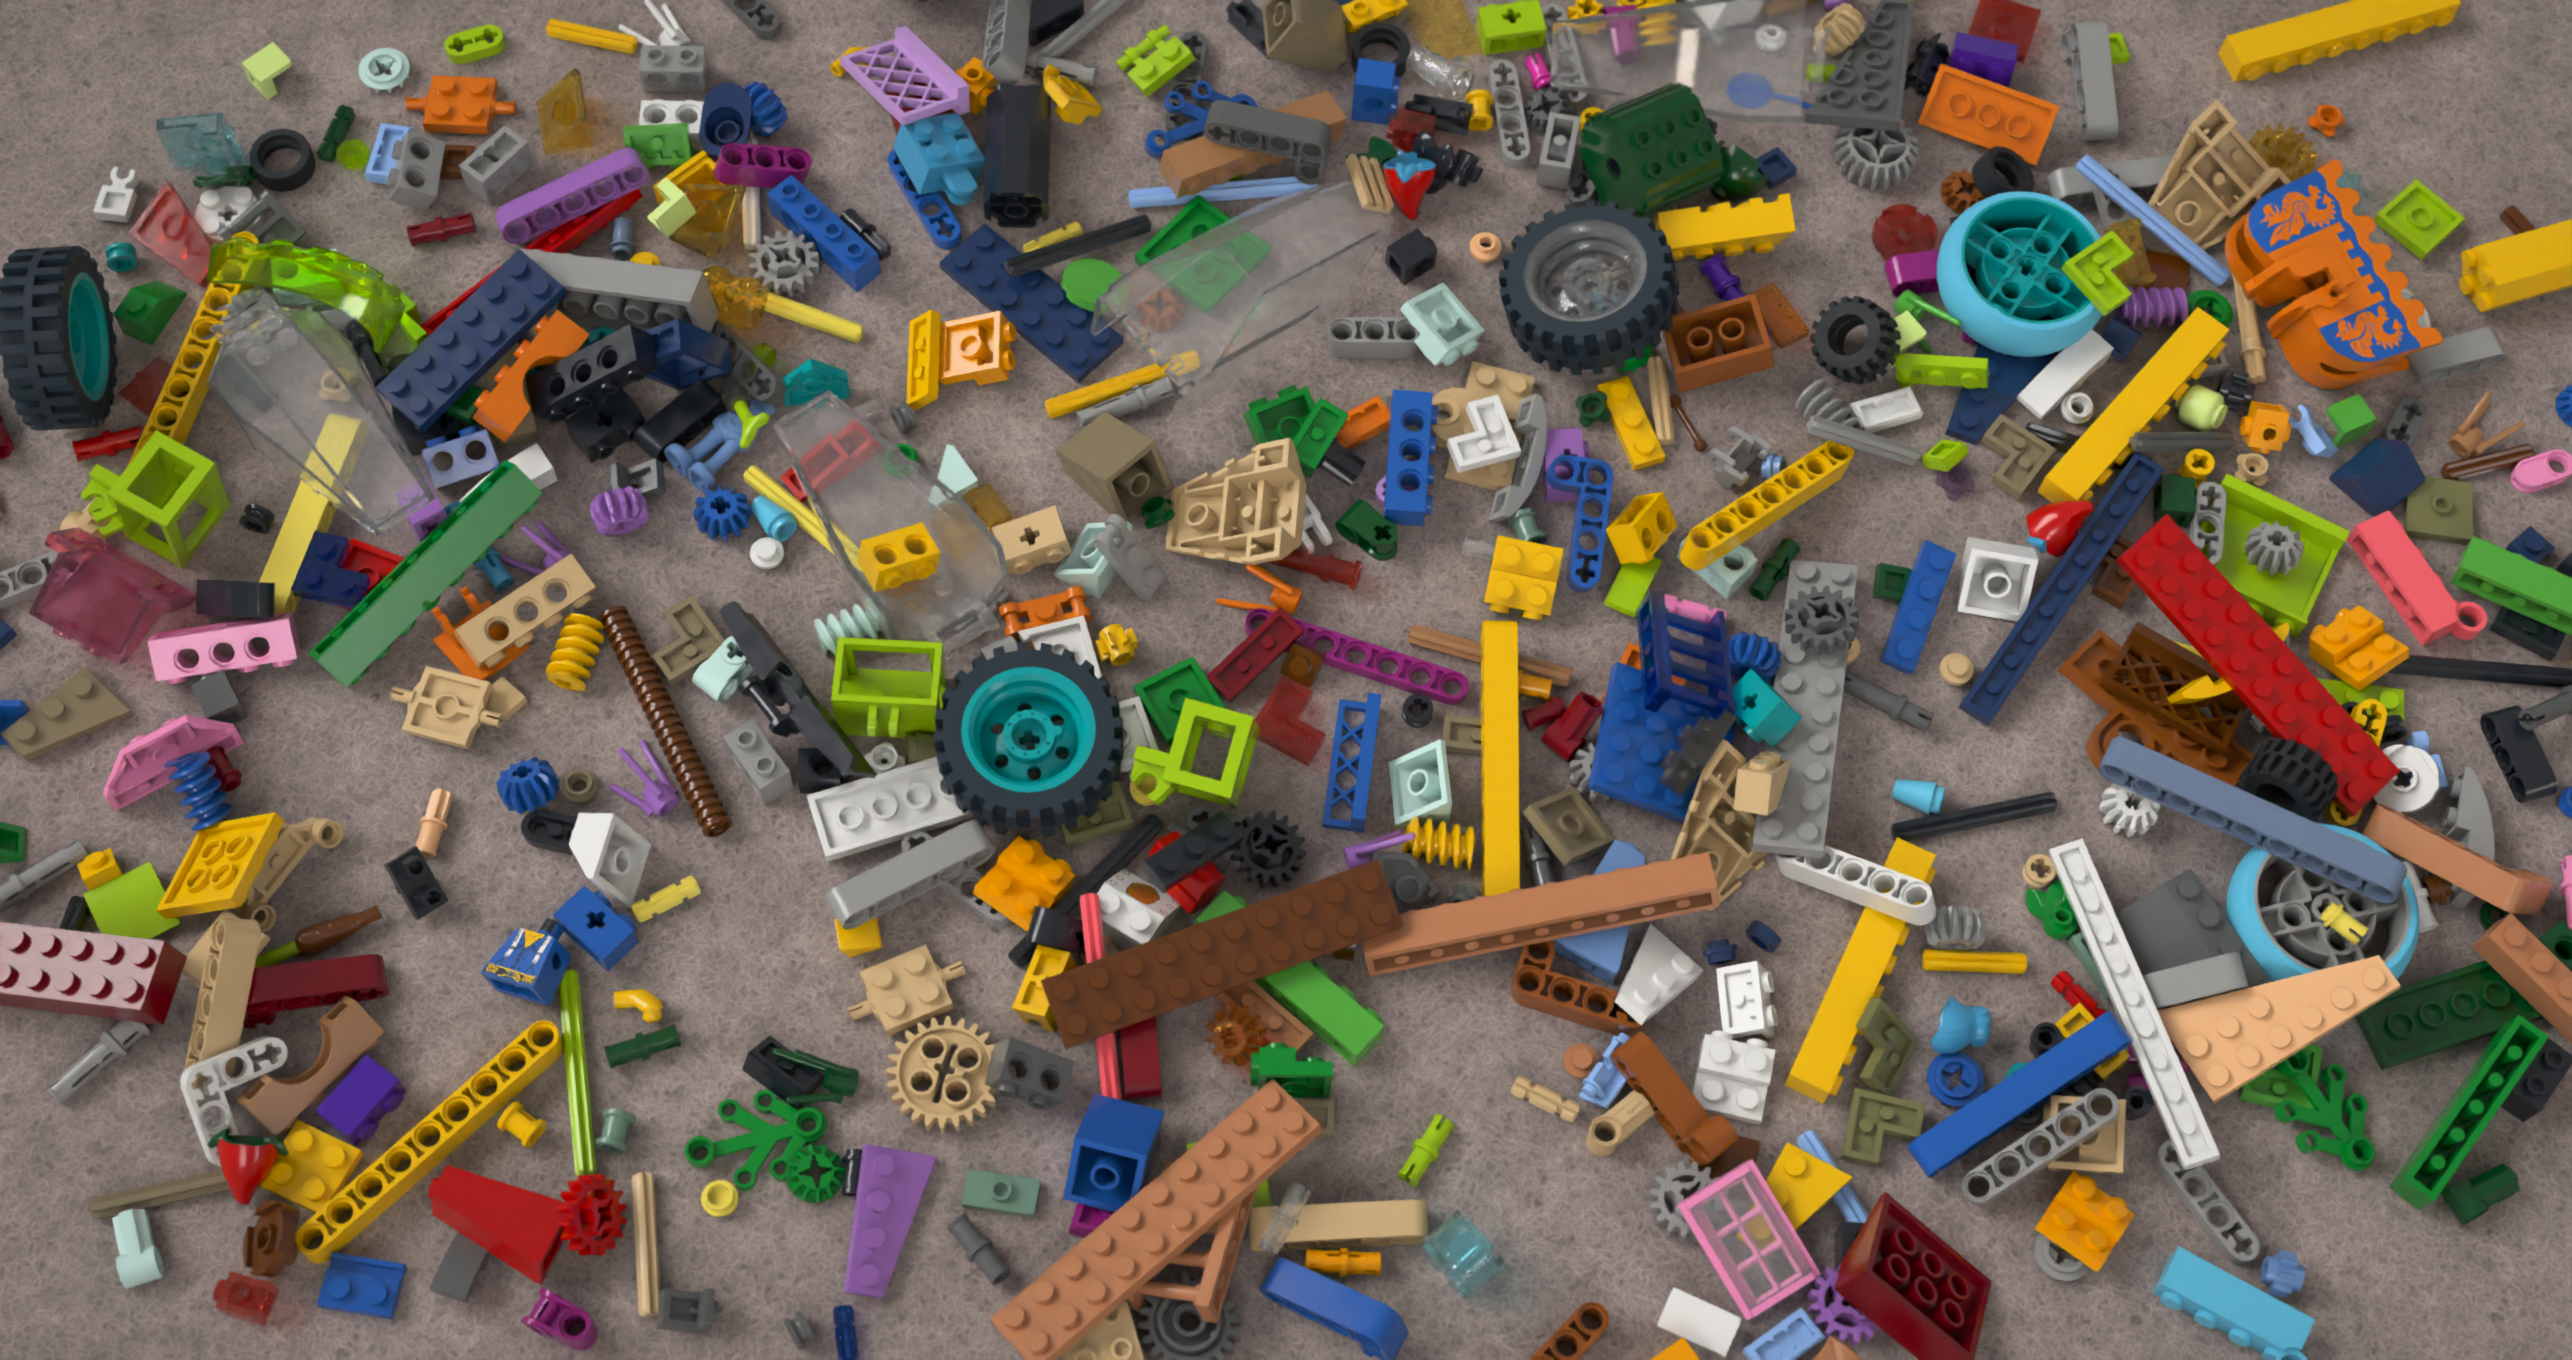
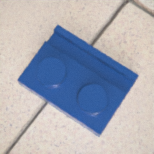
(362, 1286)

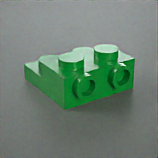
(1279, 417)
(1298, 1078)

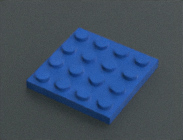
(1636, 742)

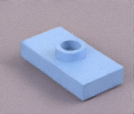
(380, 159)
(1786, 1340)

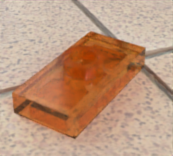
(1780, 316)

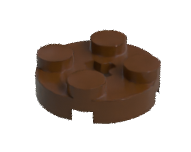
(272, 1240)

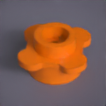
(2329, 113)

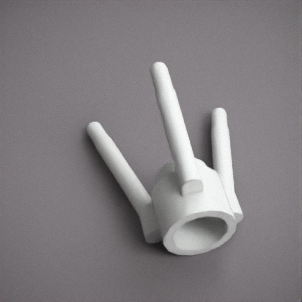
(670, 36)

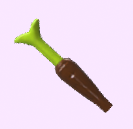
(320, 937)

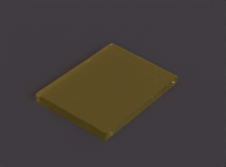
(1443, 27)

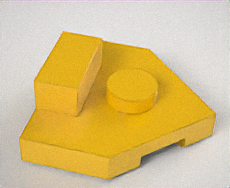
(1072, 98)

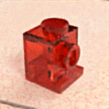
(1408, 126)
(253, 1306)

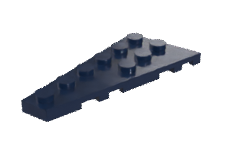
(2008, 377)

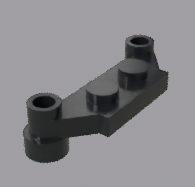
(2135, 1095)

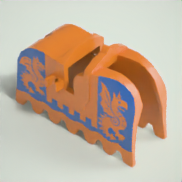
(2345, 304)

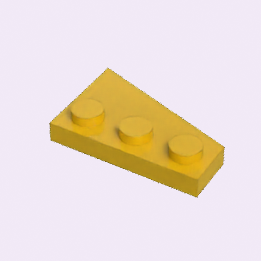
(1803, 1183)

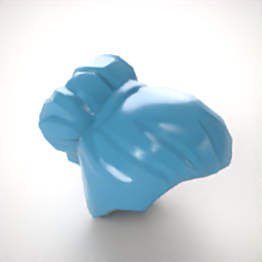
(1961, 1026)

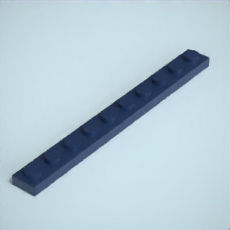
(2061, 589)

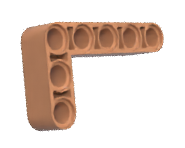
(2506, 888)

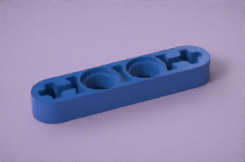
(921, 201)

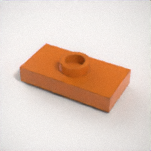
(1364, 423)

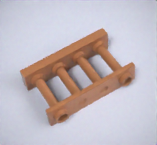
(1217, 1265)

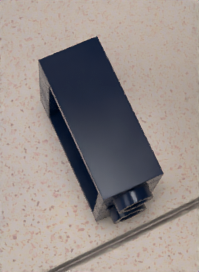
(684, 354)

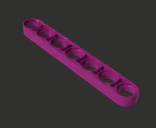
(1374, 656)

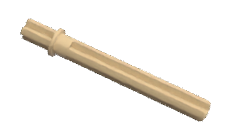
(2252, 350)

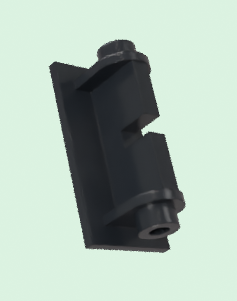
(1248, 20)
(1929, 55)
(1450, 114)

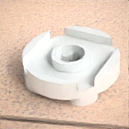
(220, 201)
(2423, 783)

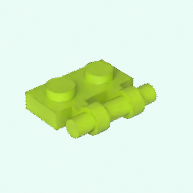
(1158, 67)

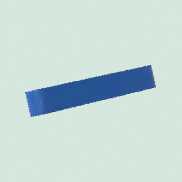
(2019, 1094)

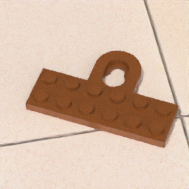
(2087, 670)

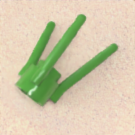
(1917, 308)

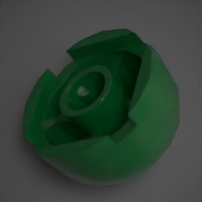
(1740, 175)

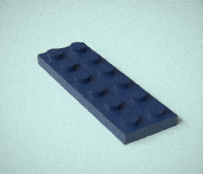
(1031, 303)
(471, 340)

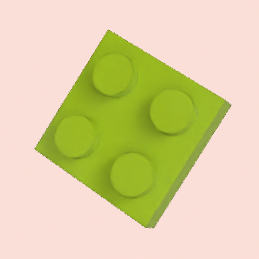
(2419, 219)

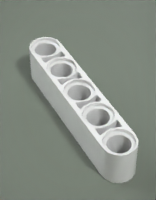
(1866, 889)

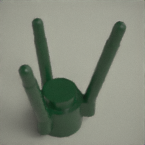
(838, 1079)

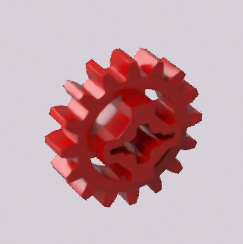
(591, 1214)

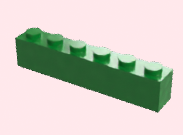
(2468, 1112)

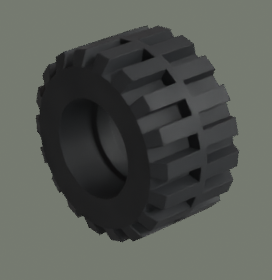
(1838, 323)
(2290, 778)

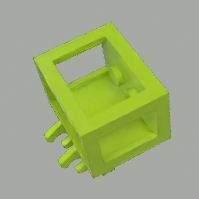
(158, 490)
(1174, 768)

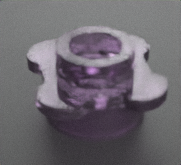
(1958, 474)

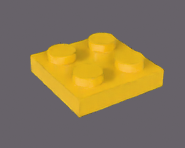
(313, 1169)

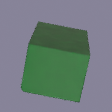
(1318, 434)

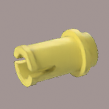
(2341, 922)

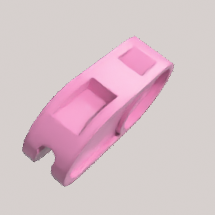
(2536, 474)

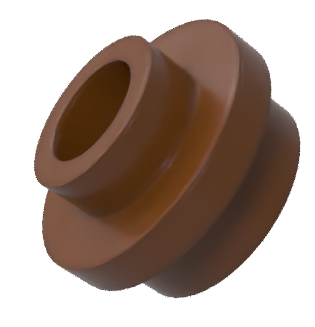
(2437, 888)

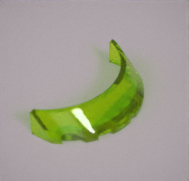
(314, 274)

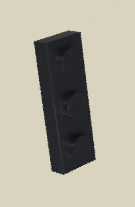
(1192, 851)

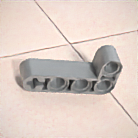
(2089, 51)

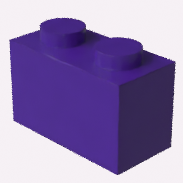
(1983, 58)
(361, 1101)

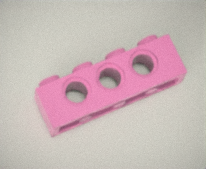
(170, 664)

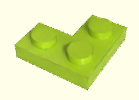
(2093, 272)

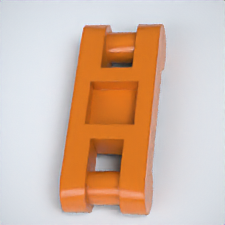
(1044, 610)

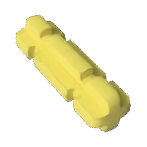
(1072, 230)
(666, 899)

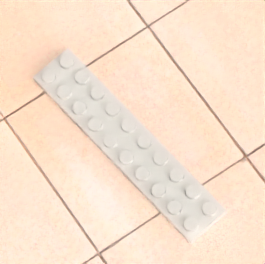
(915, 798)

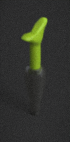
(738, 402)

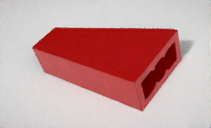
(501, 1219)

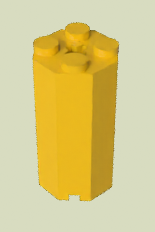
(2518, 267)

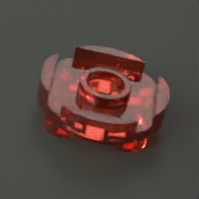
(1903, 217)

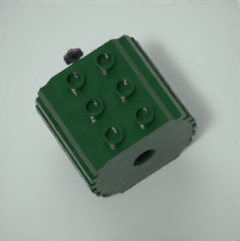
(1652, 150)

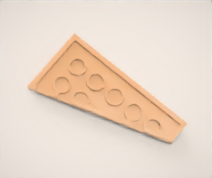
(2253, 1029)

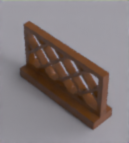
(2183, 667)

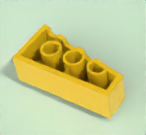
(1727, 229)

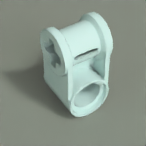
(722, 671)

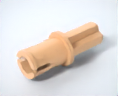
(434, 823)

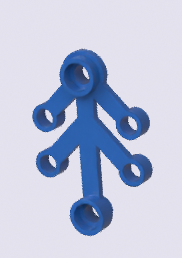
(1192, 111)

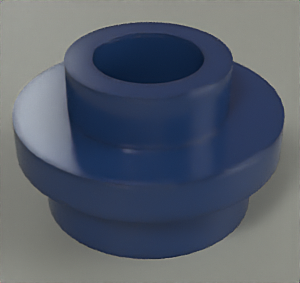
(1720, 952)

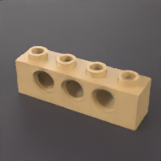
(564, 574)

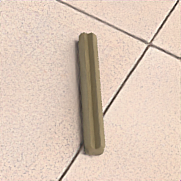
(159, 1194)

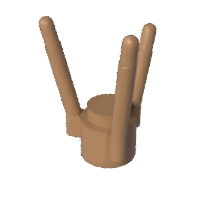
(2468, 436)

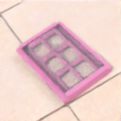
(1748, 1239)

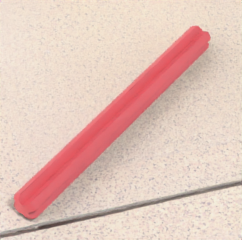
(1094, 951)

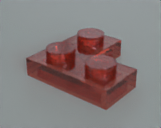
(1281, 723)

